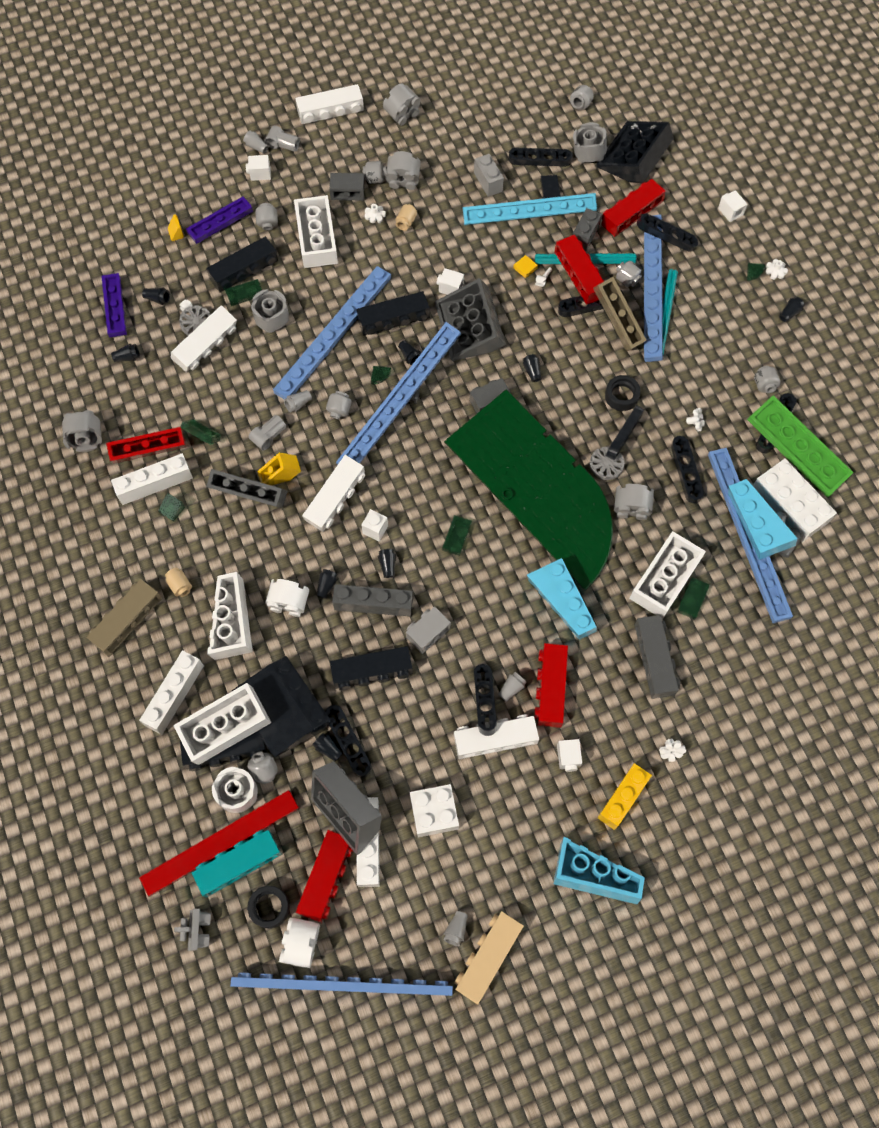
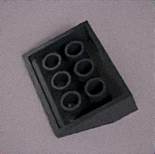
(636, 150)
(289, 705)

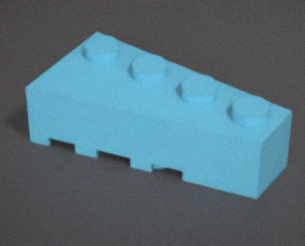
(763, 526)
(561, 593)
(595, 874)

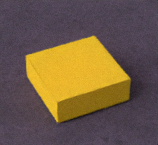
(525, 266)

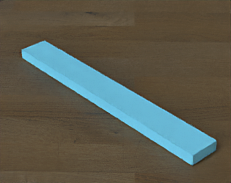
(529, 209)

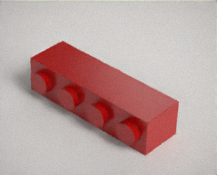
(630, 209)
(579, 267)
(146, 445)
(552, 685)
(324, 877)

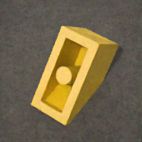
(279, 469)

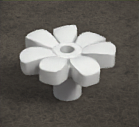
(375, 213)
(776, 269)
(696, 419)
(672, 750)

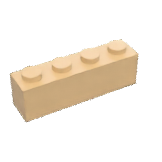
(489, 957)

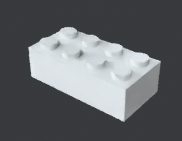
(315, 231)
(792, 495)
(667, 575)
(222, 724)

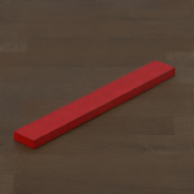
(221, 841)

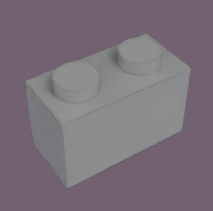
(488, 175)
(428, 629)

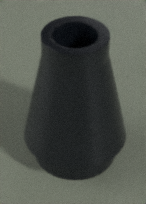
(157, 295)
(792, 308)
(409, 352)
(126, 353)
(532, 366)
(387, 561)
(326, 582)
(327, 747)

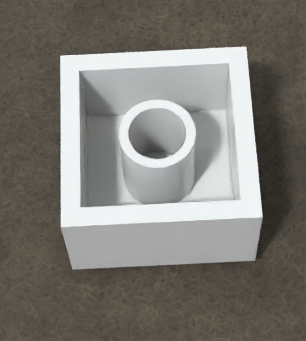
(434, 810)

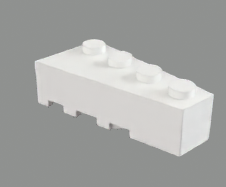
(230, 627)

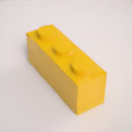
(624, 796)

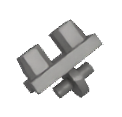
(195, 920)

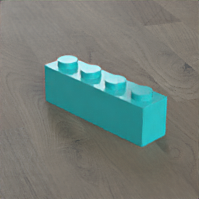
(236, 863)

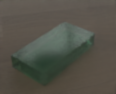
(243, 292)
(201, 431)
(457, 535)
(693, 598)

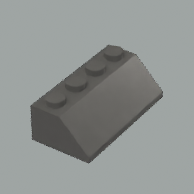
(345, 806)

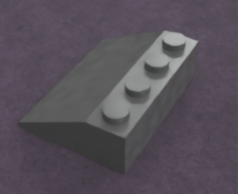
(474, 315)

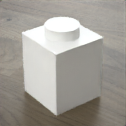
(258, 167)
(732, 206)
(450, 281)
(374, 525)
(569, 755)

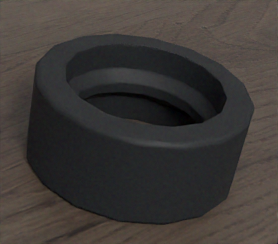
(622, 405)
(252, 903)

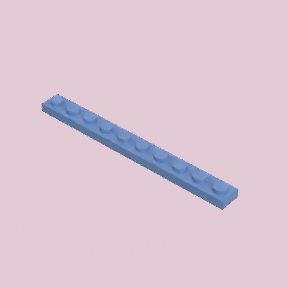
(653, 297)
(331, 334)
(401, 393)
(763, 568)
(332, 984)

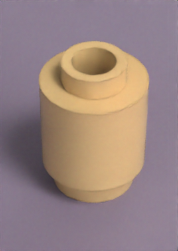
(406, 217)
(178, 582)

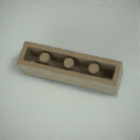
(619, 314)
(124, 617)

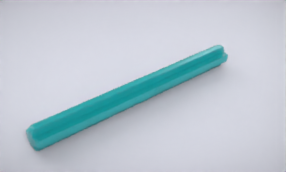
(596, 258)
(668, 301)

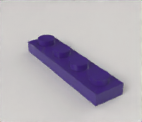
(219, 220)
(114, 305)

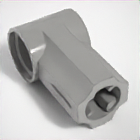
(277, 138)
(264, 435)

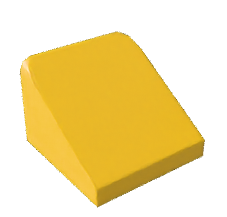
(175, 229)

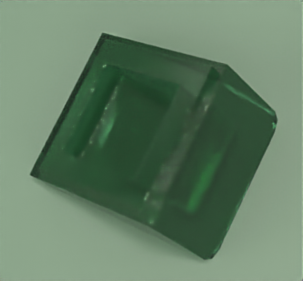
(171, 507)

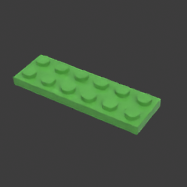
(800, 446)

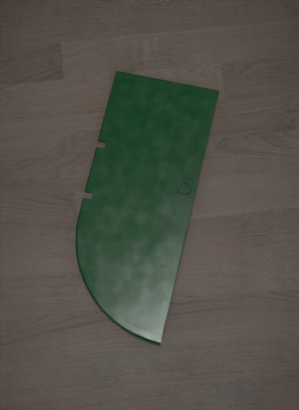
(538, 484)

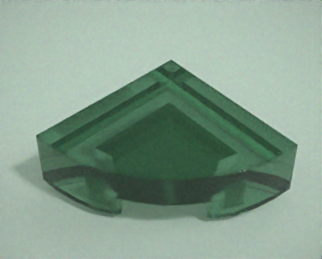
(754, 271)
(380, 374)

